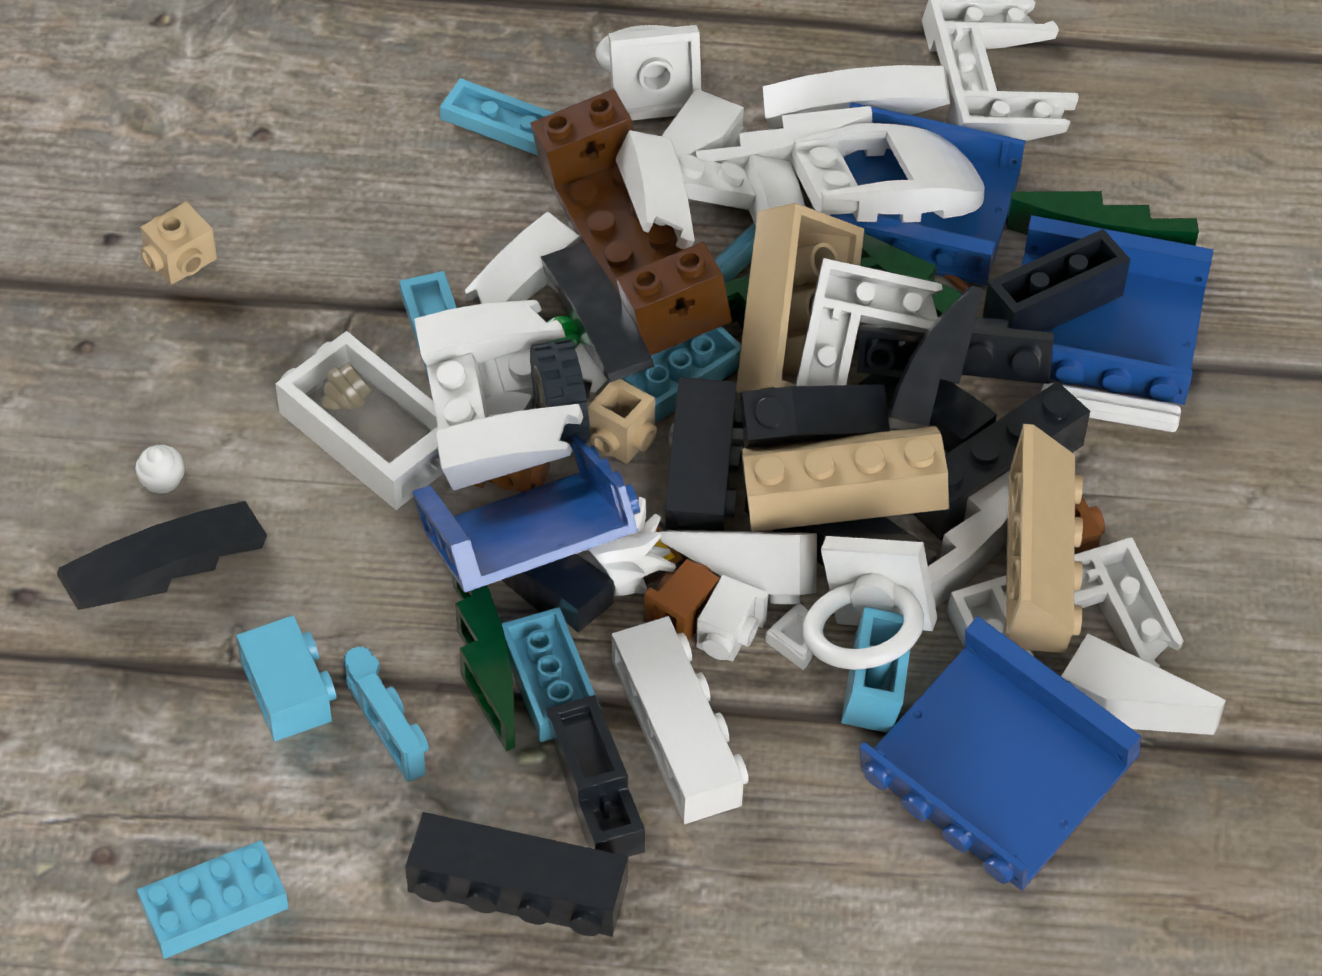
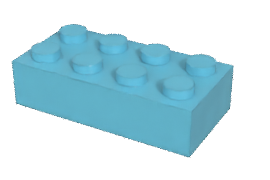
(702, 357)
(545, 665)
(212, 899)

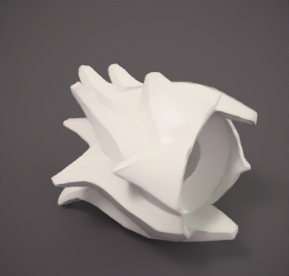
(631, 556)

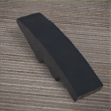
(597, 312)
(152, 557)

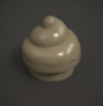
(345, 389)

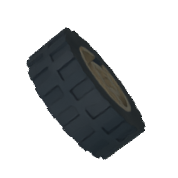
(560, 382)

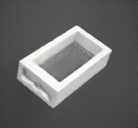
(386, 441)

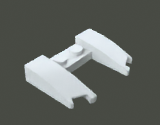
(960, 36)
(664, 182)
(519, 274)
(855, 295)
(469, 441)
(1112, 578)

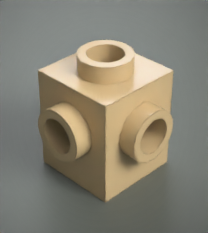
(177, 243)
(622, 421)

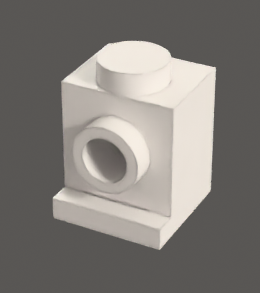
(731, 618)

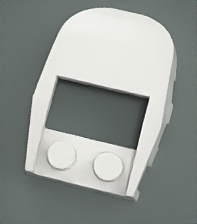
(936, 171)

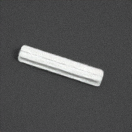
(1127, 409)

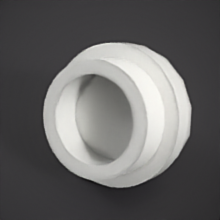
(160, 468)

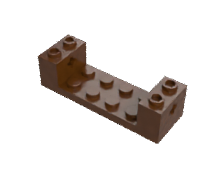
(664, 288)

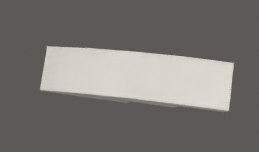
(891, 88)
(780, 142)
(972, 542)

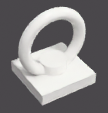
(652, 67)
(876, 576)

